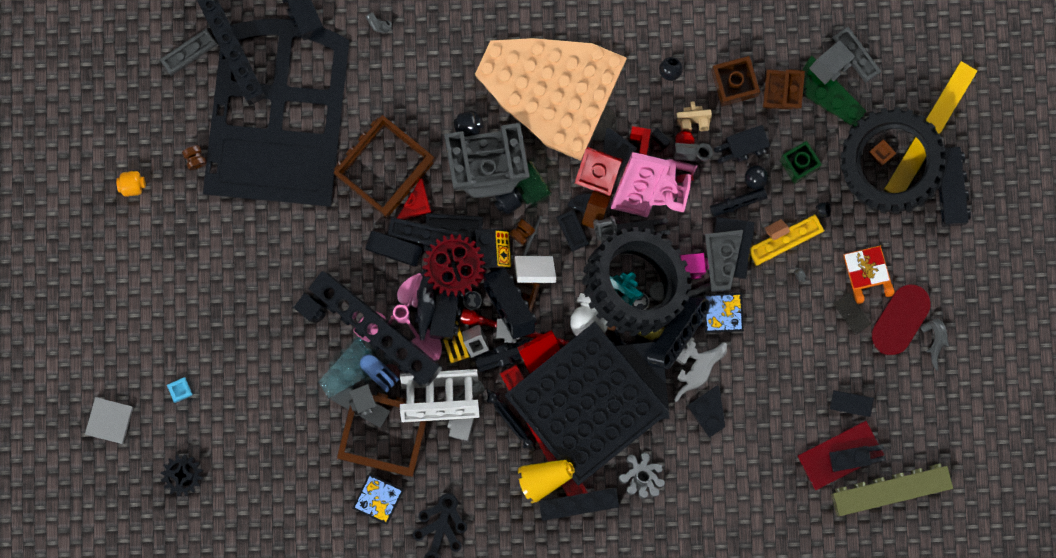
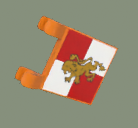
(866, 270)

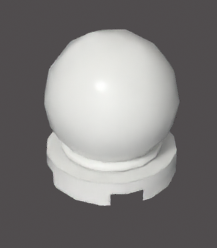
(585, 316)

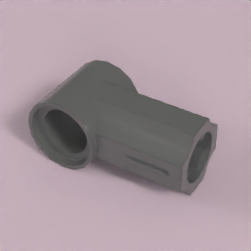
(689, 152)

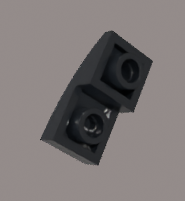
(852, 403)

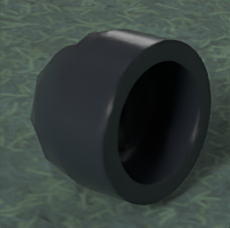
(824, 209)

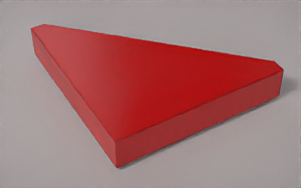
(416, 204)

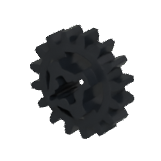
(183, 467)

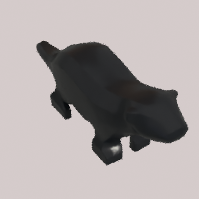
(426, 304)

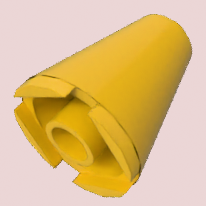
(543, 478)

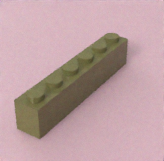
(891, 491)

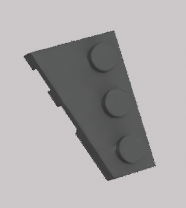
(722, 258)

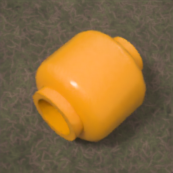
(130, 183)

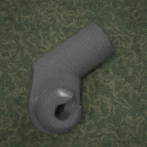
(378, 26)

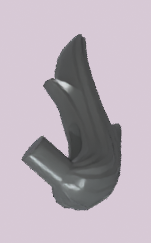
(940, 340)

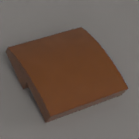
(783, 89)

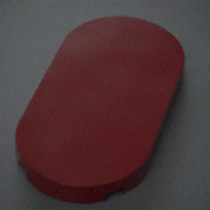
(900, 319)

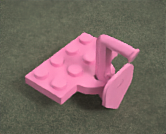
(651, 182)

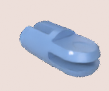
(373, 368)

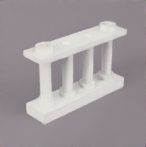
(440, 410)

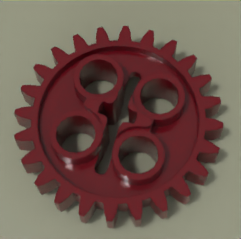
(470, 259)

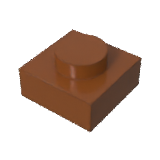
(882, 153)

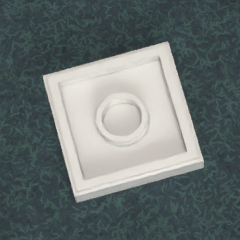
(535, 269)

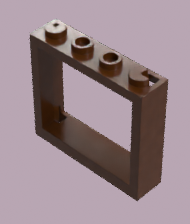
(365, 139)
(342, 455)

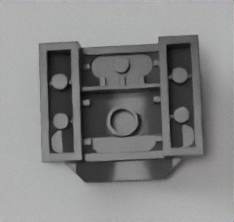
(487, 162)

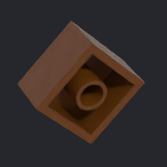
(735, 81)

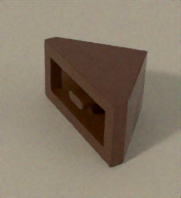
(595, 208)

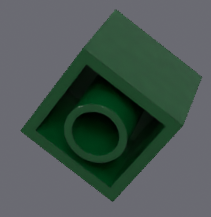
(800, 162)

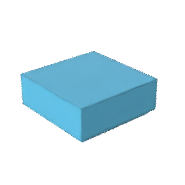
(179, 390)

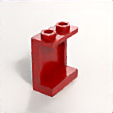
(641, 136)

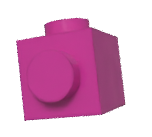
(696, 264)

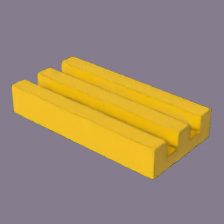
(459, 357)

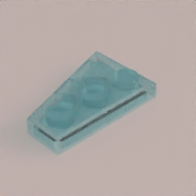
(345, 371)

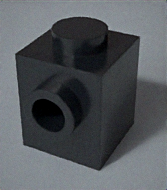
(311, 308)

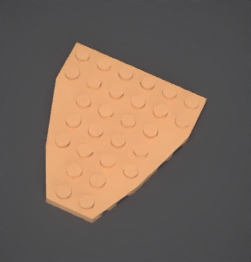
(552, 87)

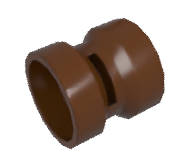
(194, 157)
(521, 236)

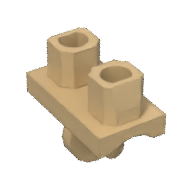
(694, 115)

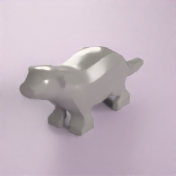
(700, 369)

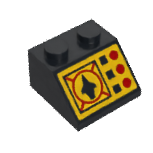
(494, 246)

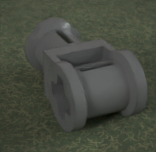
(605, 228)

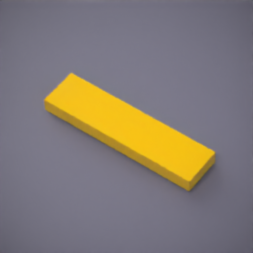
(798, 234)

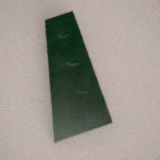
(831, 96)

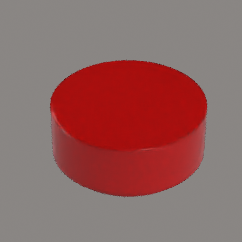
(684, 137)

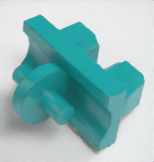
(627, 286)

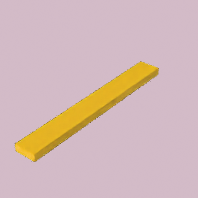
(938, 117)

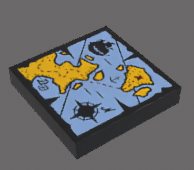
(724, 313)
(378, 499)

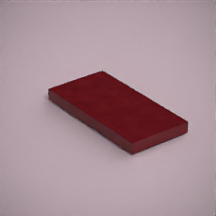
(817, 460)

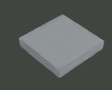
(109, 420)

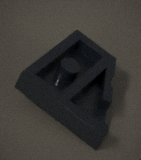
(618, 147)
(709, 411)

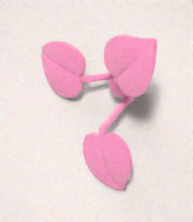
(407, 295)

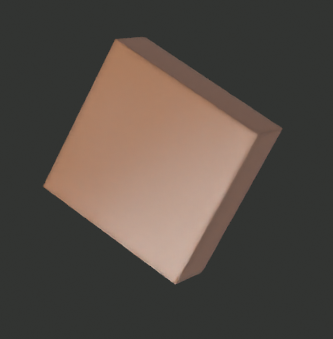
(777, 229)

